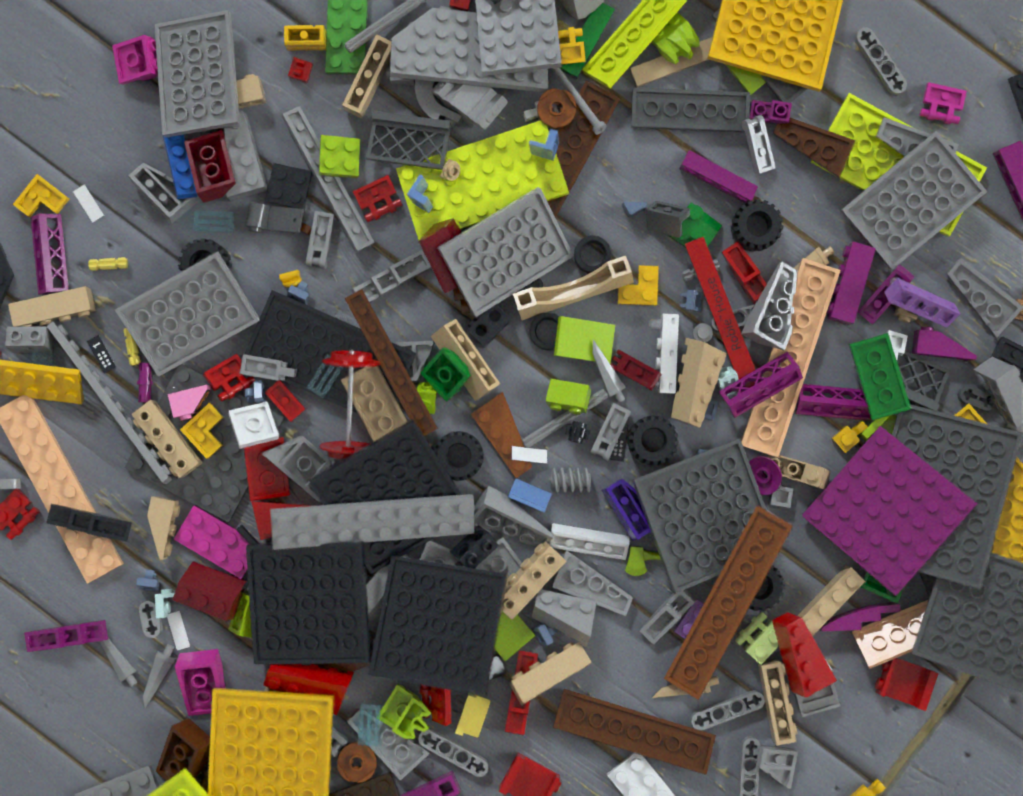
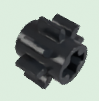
(577, 432)

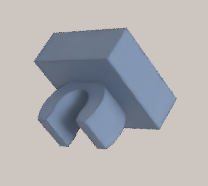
(299, 293)
(693, 301)
(257, 394)
(149, 583)
(544, 634)

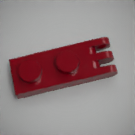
(636, 370)

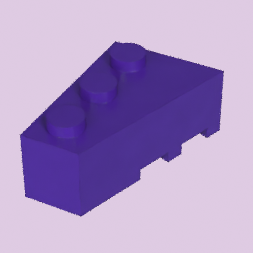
(627, 507)

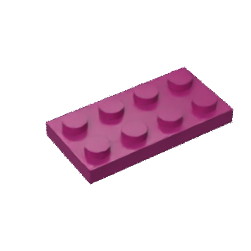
(214, 541)

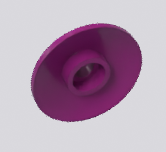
(770, 483)

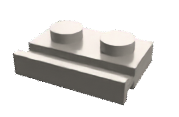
(819, 701)

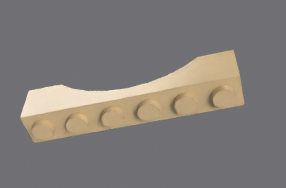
(545, 299)

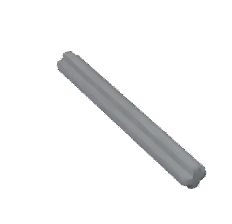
(382, 24)
(561, 420)

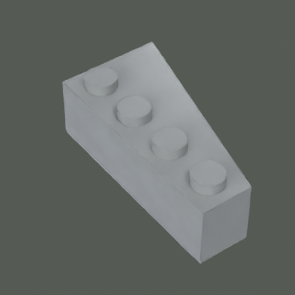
(244, 160)

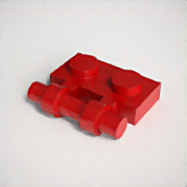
(376, 192)
(225, 372)
(11, 508)
(440, 703)

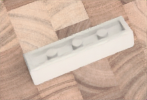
(589, 541)

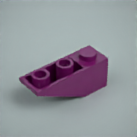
(441, 786)

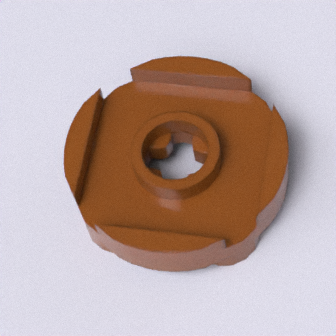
(558, 97)
(356, 773)

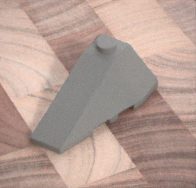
(771, 316)
(502, 515)

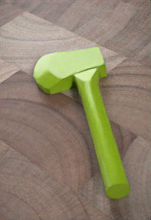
(637, 558)

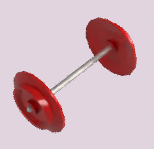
(349, 359)

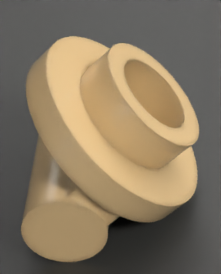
(450, 170)

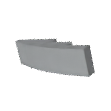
(394, 276)

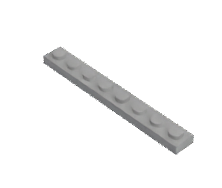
(330, 185)

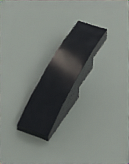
(89, 522)

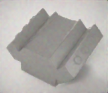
(474, 103)

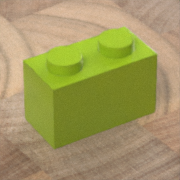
(568, 396)

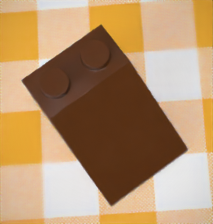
(184, 748)

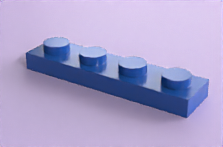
(180, 167)

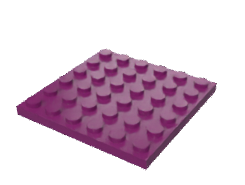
(889, 510)

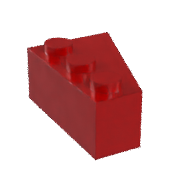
(262, 515)

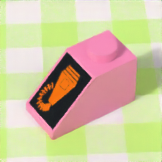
(188, 401)

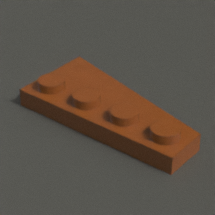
(500, 429)

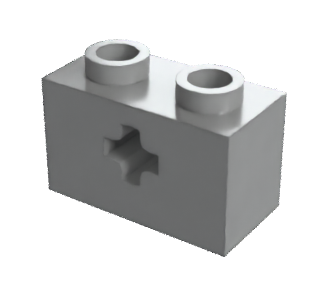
(29, 339)

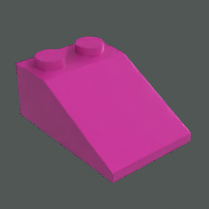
(198, 676)

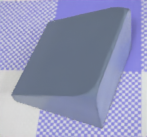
(633, 208)

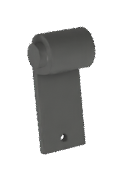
(273, 218)

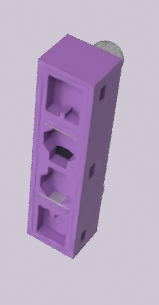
(921, 302)

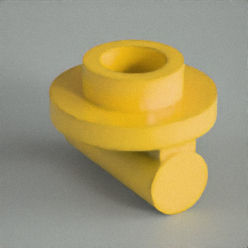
(290, 278)

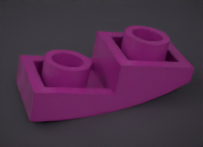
(772, 112)

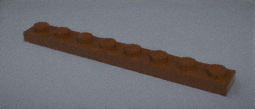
(390, 361)

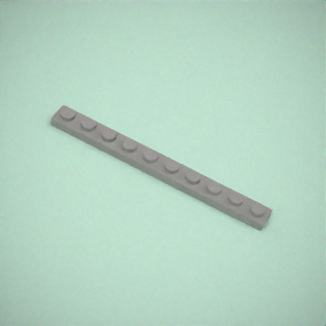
(105, 395)

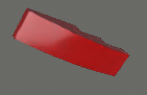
(518, 713)

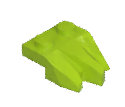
(676, 39)
(404, 712)

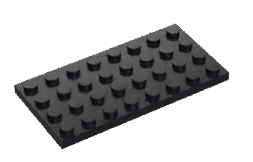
(304, 338)

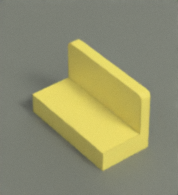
(473, 715)

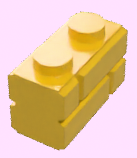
(305, 37)

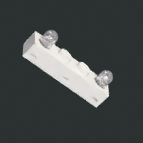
(668, 351)

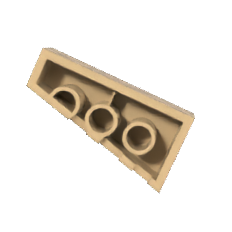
(697, 381)

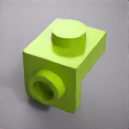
(428, 396)

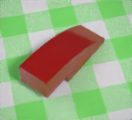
(745, 271)

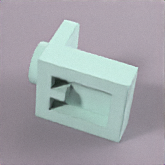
(727, 377)
(162, 604)

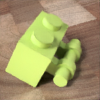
(763, 642)

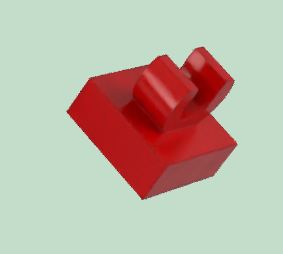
(300, 70)

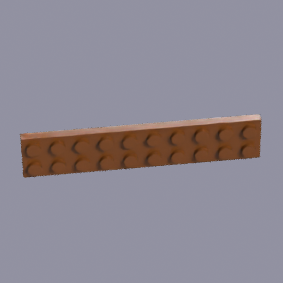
(728, 602)

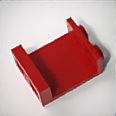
(906, 683)
(529, 778)

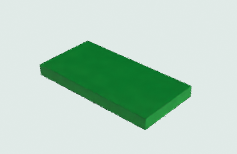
(879, 376)

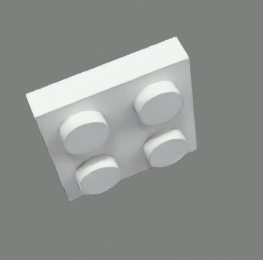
(253, 425)

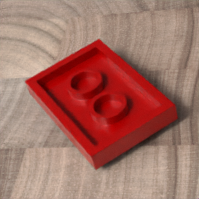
(264, 477)

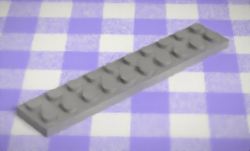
(372, 521)

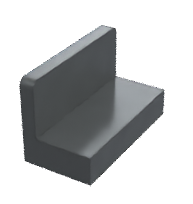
(666, 218)

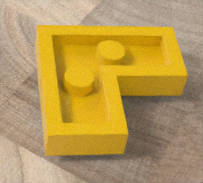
(40, 192)
(645, 292)
(199, 428)

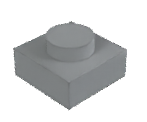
(782, 497)

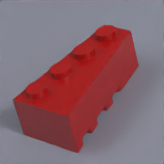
(801, 656)
(309, 680)

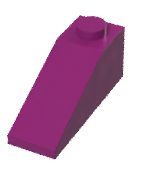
(878, 301)
(935, 344)

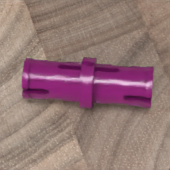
(144, 382)

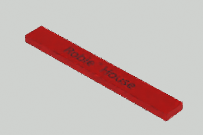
(720, 308)

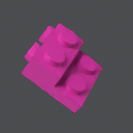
(136, 59)

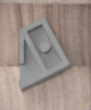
(423, 351)
(778, 763)

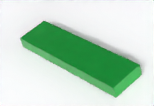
(592, 31)

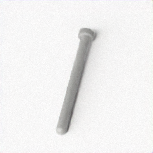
(599, 126)

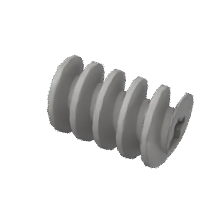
(570, 479)

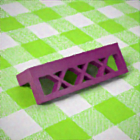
(718, 177)
(42, 253)
(764, 387)
(832, 407)

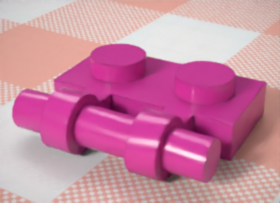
(943, 97)

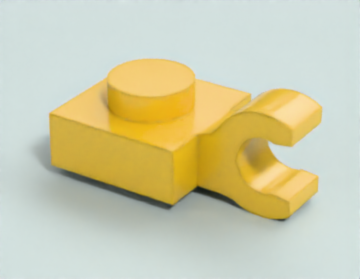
(847, 437)
(874, 789)

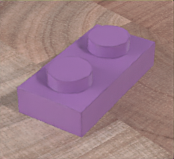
(688, 619)

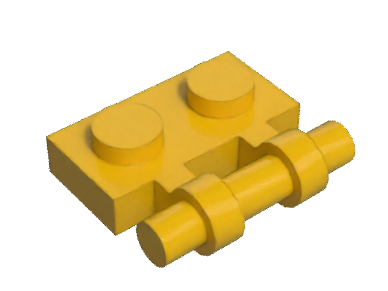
(573, 51)

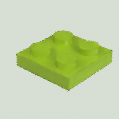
(339, 156)

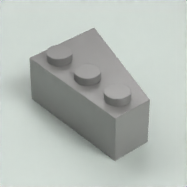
(161, 192)
(1005, 386)
(566, 613)

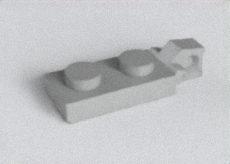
(266, 368)

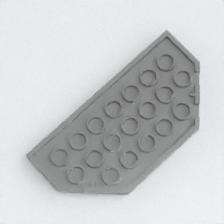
(447, 49)

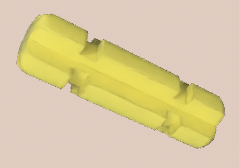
(108, 263)
(132, 349)

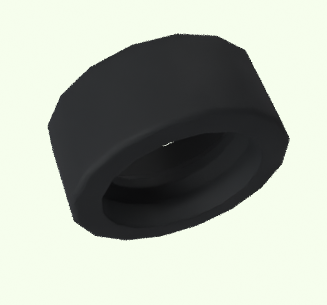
(587, 240)
(533, 327)

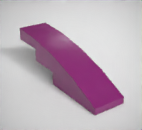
(852, 619)
(66, 636)

